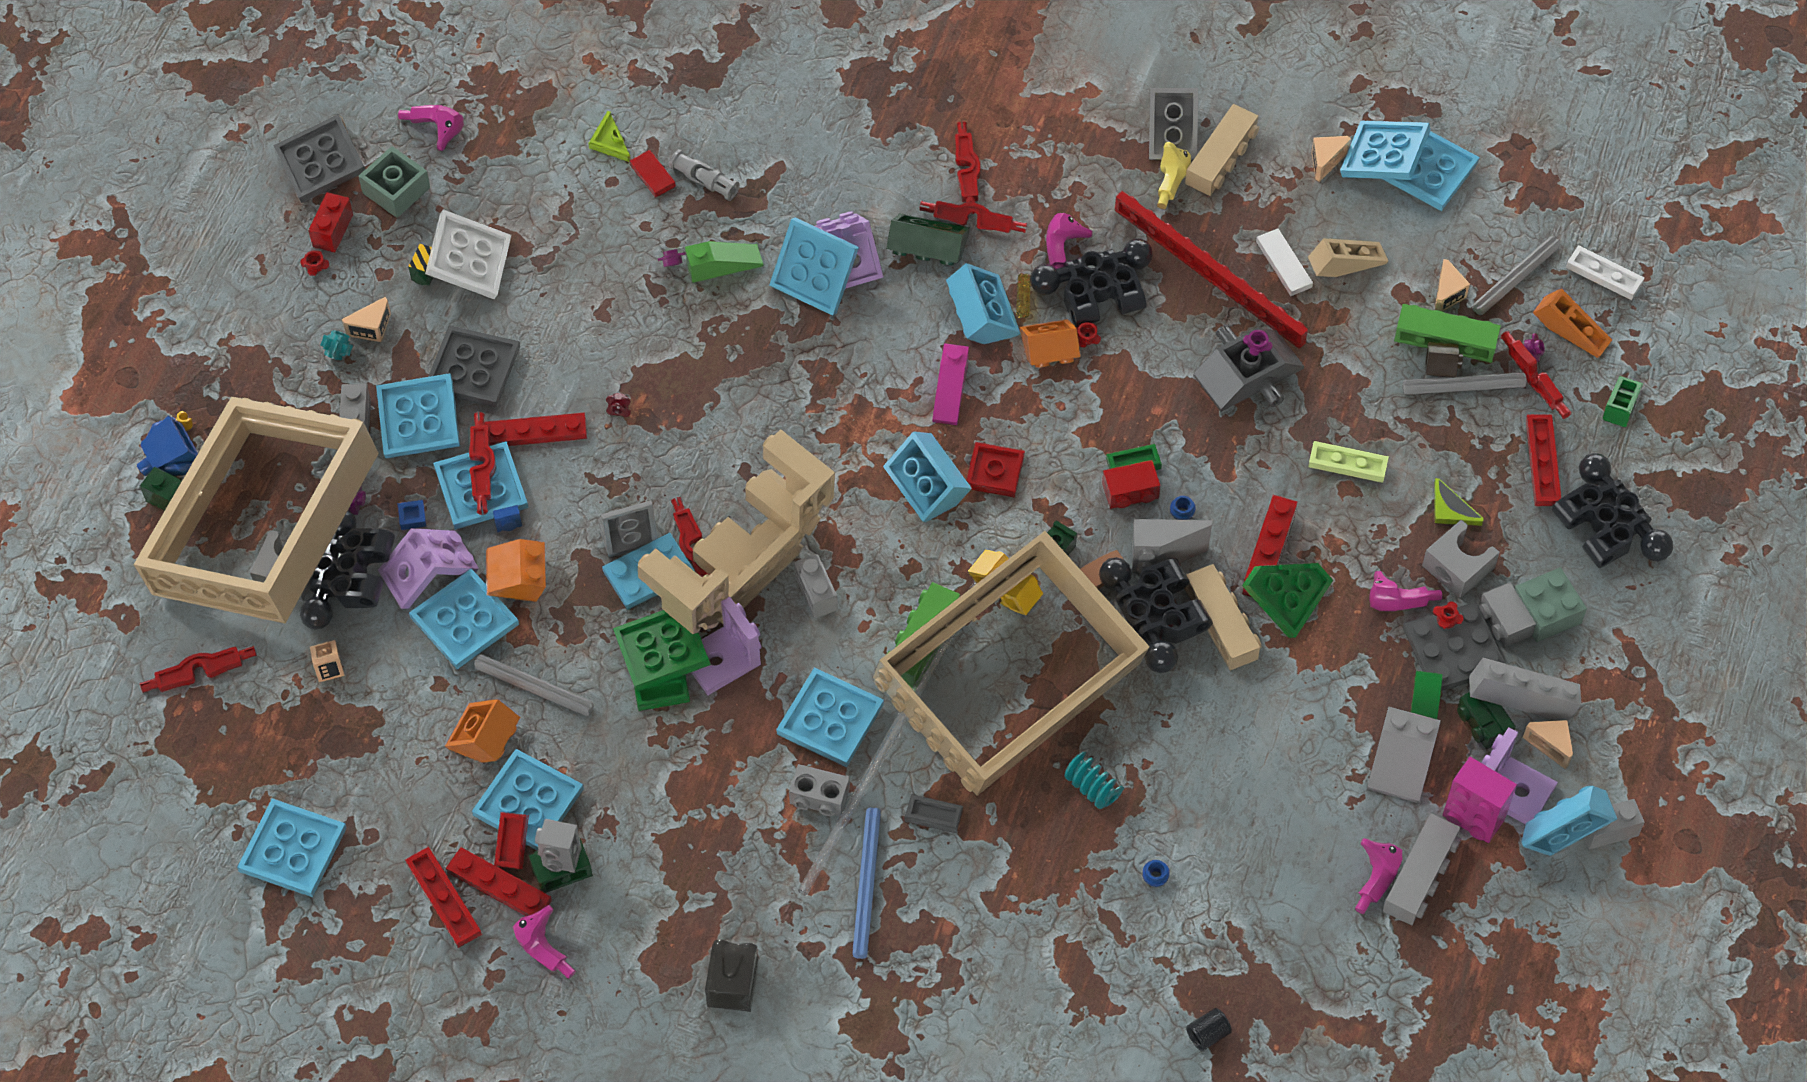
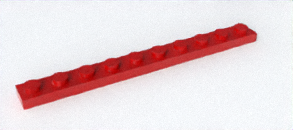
(1211, 270)

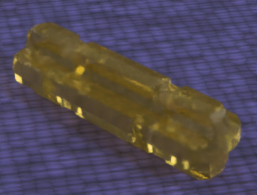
(1023, 295)

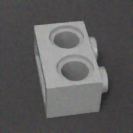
(822, 784)

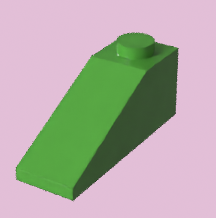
(720, 258)

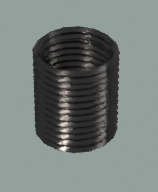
(1208, 1029)

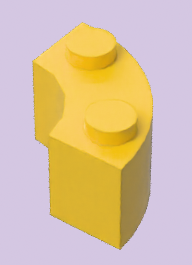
(1020, 597)

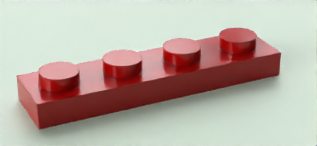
(538, 429)
(1543, 459)
(497, 883)
(443, 897)

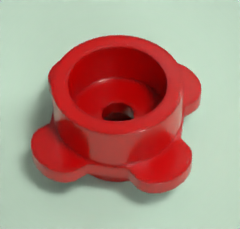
(311, 258)
(1087, 329)
(1448, 621)

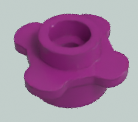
(671, 258)
(1257, 336)
(1535, 346)

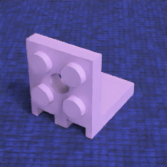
(856, 231)
(425, 555)
(734, 643)
(1536, 784)

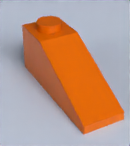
(1571, 322)

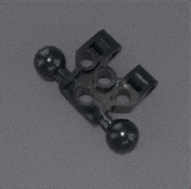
(1107, 272)
(1607, 503)
(344, 571)
(1143, 599)

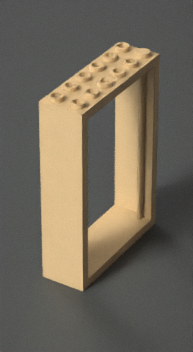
(310, 537)
(1078, 589)

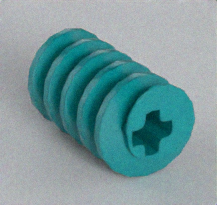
(1092, 783)

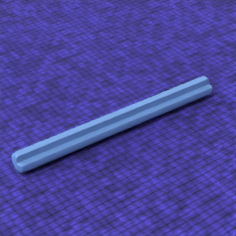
(866, 883)

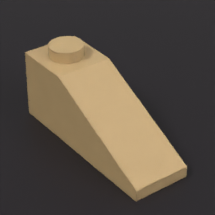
(1344, 257)

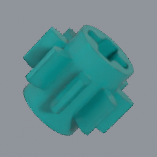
(336, 345)

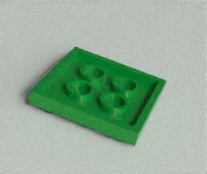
(659, 649)

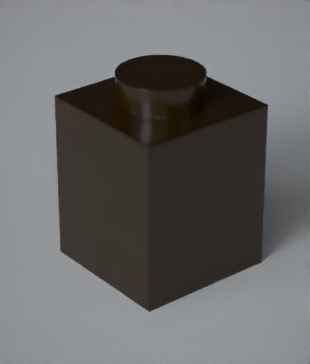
(1443, 359)

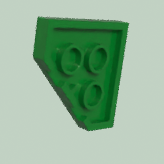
(1288, 592)

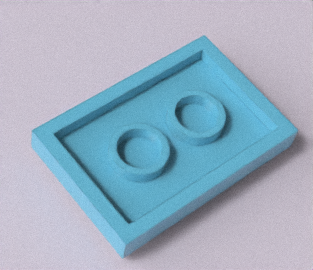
(624, 571)

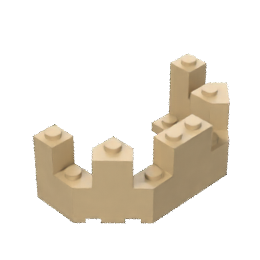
(742, 562)

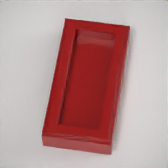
(652, 173)
(511, 840)

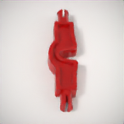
(966, 156)
(985, 218)
(1539, 382)
(481, 451)
(688, 532)
(184, 674)

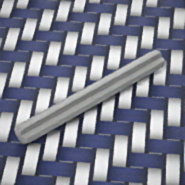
(1516, 275)
(1464, 383)
(534, 685)

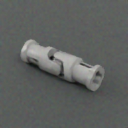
(704, 175)

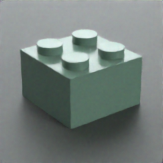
(394, 181)
(1551, 603)

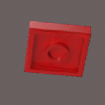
(995, 469)

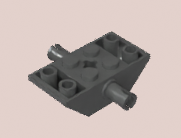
(1235, 374)

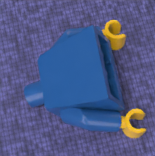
(169, 446)

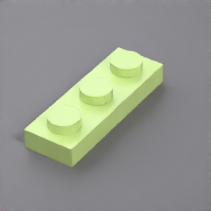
(1348, 461)

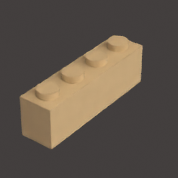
(1222, 149)
(1230, 626)

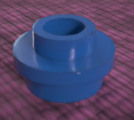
(1182, 502)
(1155, 866)

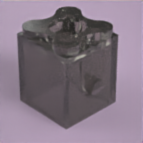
(731, 975)

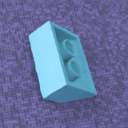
(982, 305)
(926, 476)
(1569, 821)

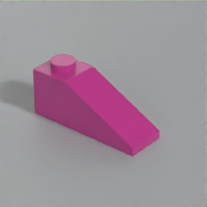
(950, 384)

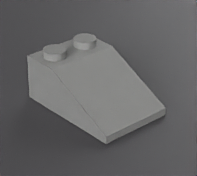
(1173, 120)
(628, 528)
(1168, 539)
(1403, 755)

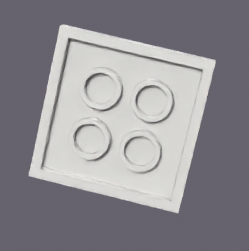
(468, 254)

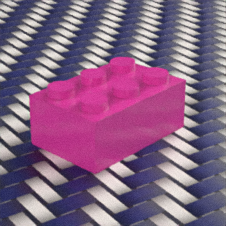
(1479, 800)

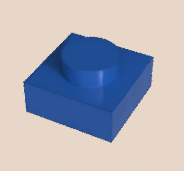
(412, 515)
(507, 518)

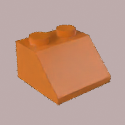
(1050, 343)
(516, 570)
(483, 731)

